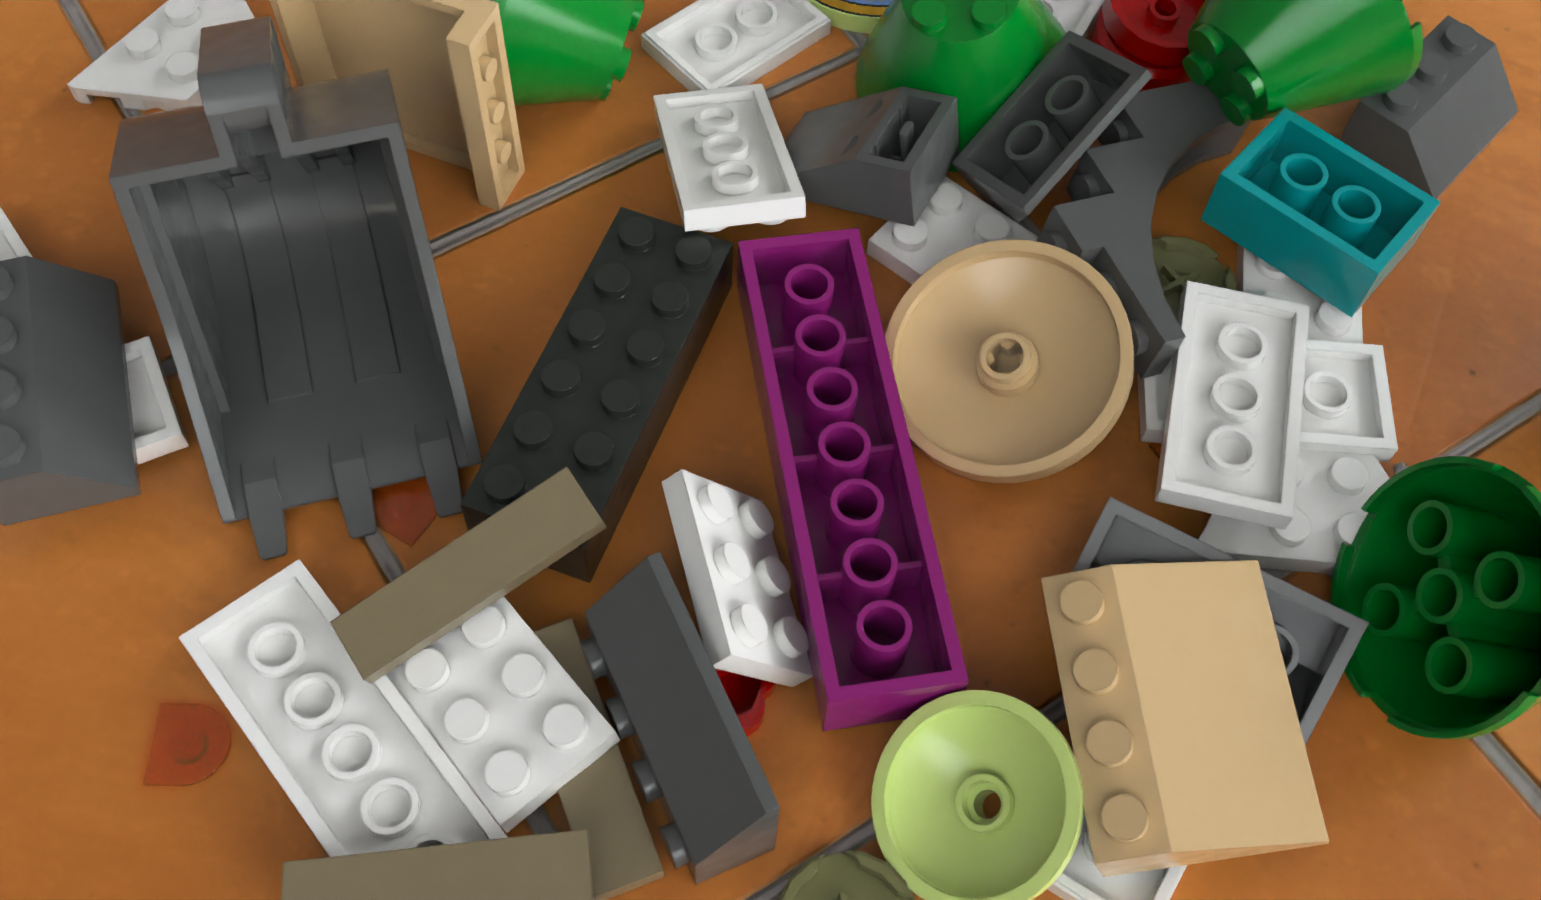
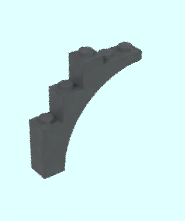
(1115, 197)

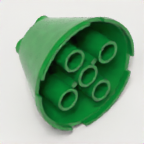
(566, 47)
(958, 51)
(1299, 53)
(1448, 596)

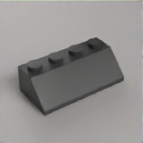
(62, 392)
(1311, 633)
(680, 723)

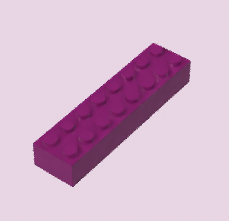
(846, 482)

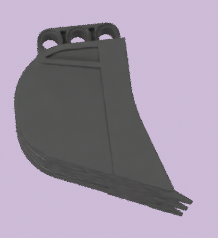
(295, 287)

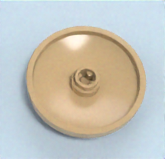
(1010, 360)

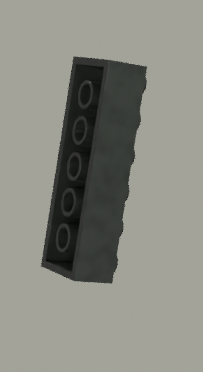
(609, 375)

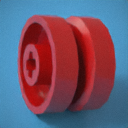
(1149, 35)

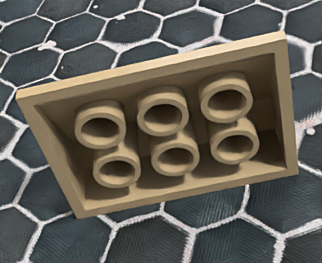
(1180, 715)

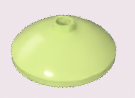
(934, 791)

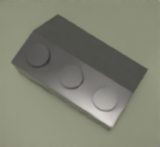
(1441, 114)
(1048, 124)

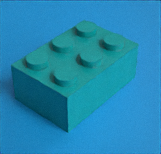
(1318, 210)

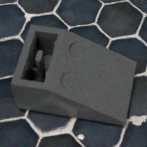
(877, 152)

